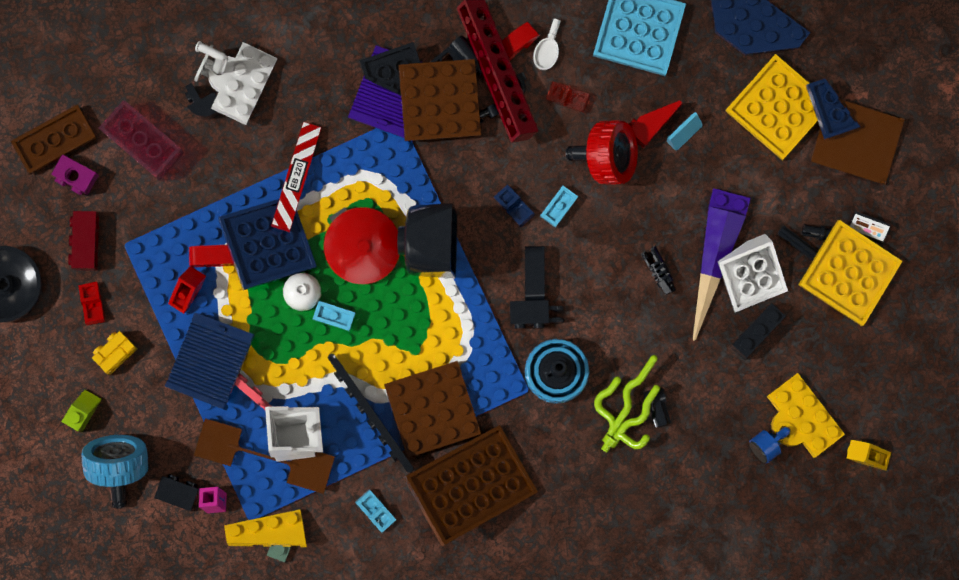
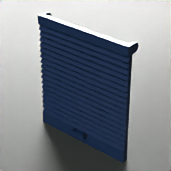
(209, 361)

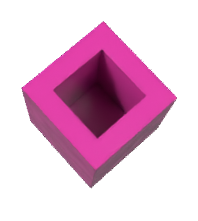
(212, 500)

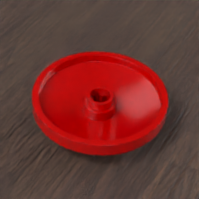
(361, 245)

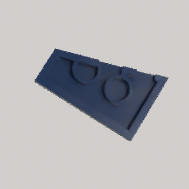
(829, 111)

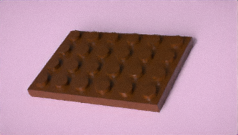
(470, 485)

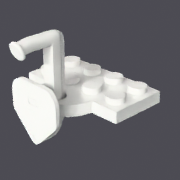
(236, 79)

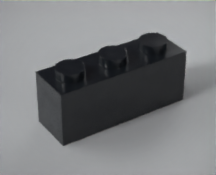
(757, 331)

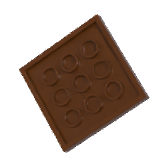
(439, 100)
(432, 409)

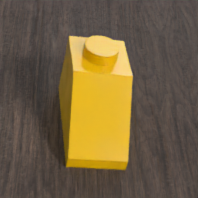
(868, 454)

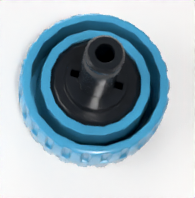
(556, 371)

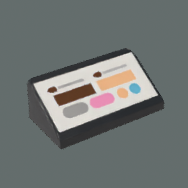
(869, 227)

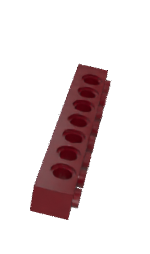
(497, 70)

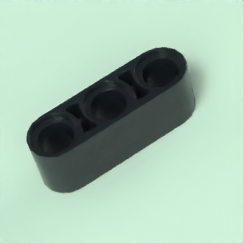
(534, 273)

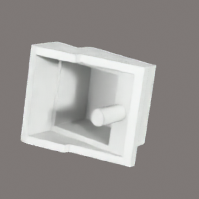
(293, 432)

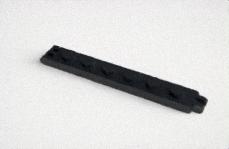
(364, 407)

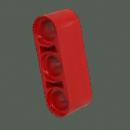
(210, 256)

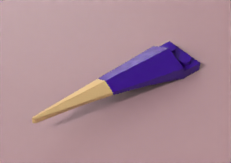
(723, 224)

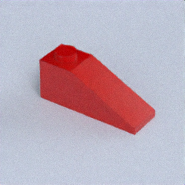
(651, 123)

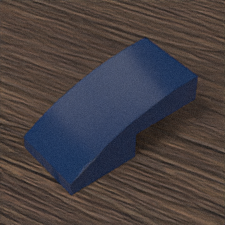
(513, 205)

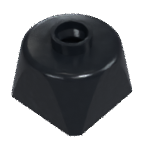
(429, 240)

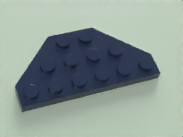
(756, 26)

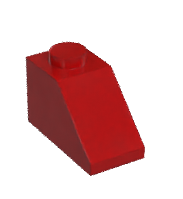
(186, 289)

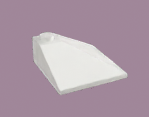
(752, 273)

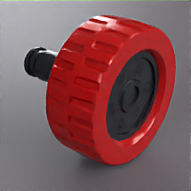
(609, 152)

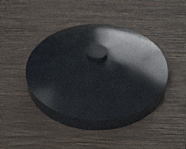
(18, 284)

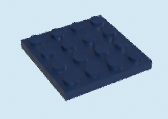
(265, 252)

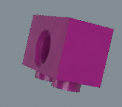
(66, 167)

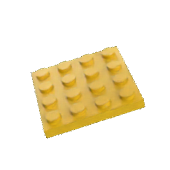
(775, 107)
(850, 273)

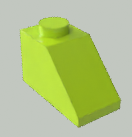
(81, 411)

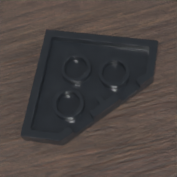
(384, 69)

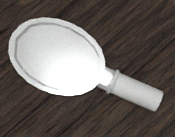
(547, 49)

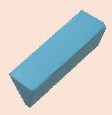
(684, 131)

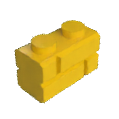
(114, 352)

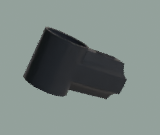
(658, 409)

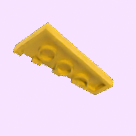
(277, 529)

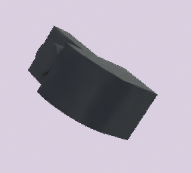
(201, 107)

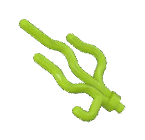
(618, 426)

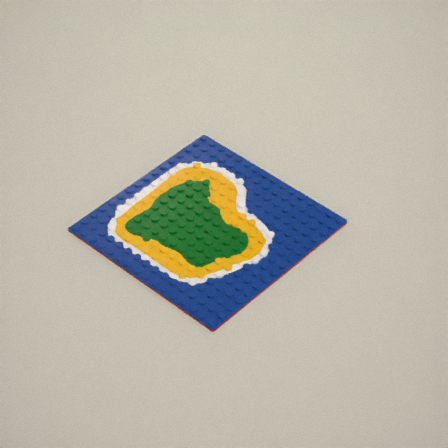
(397, 330)

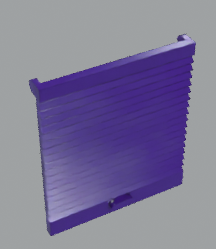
(378, 105)

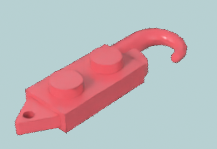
(254, 393)

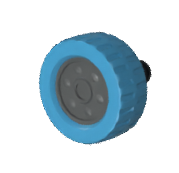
(115, 463)

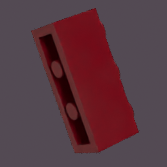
(84, 240)

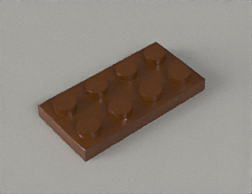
(52, 139)

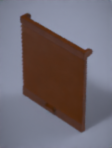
(864, 150)

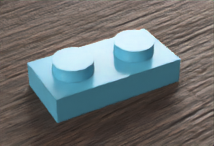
(559, 206)
(334, 316)

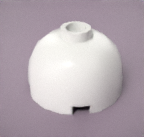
(302, 291)

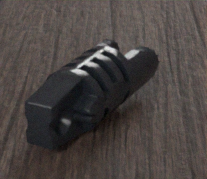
(659, 270)

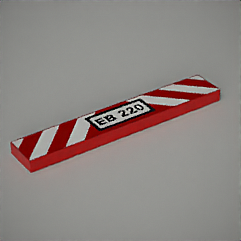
(296, 177)

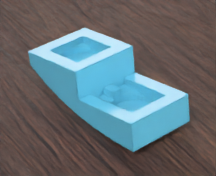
(375, 510)

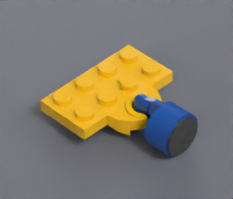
(798, 420)

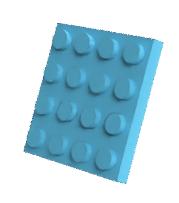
(640, 33)

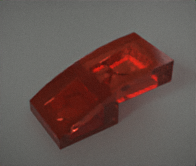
(568, 97)

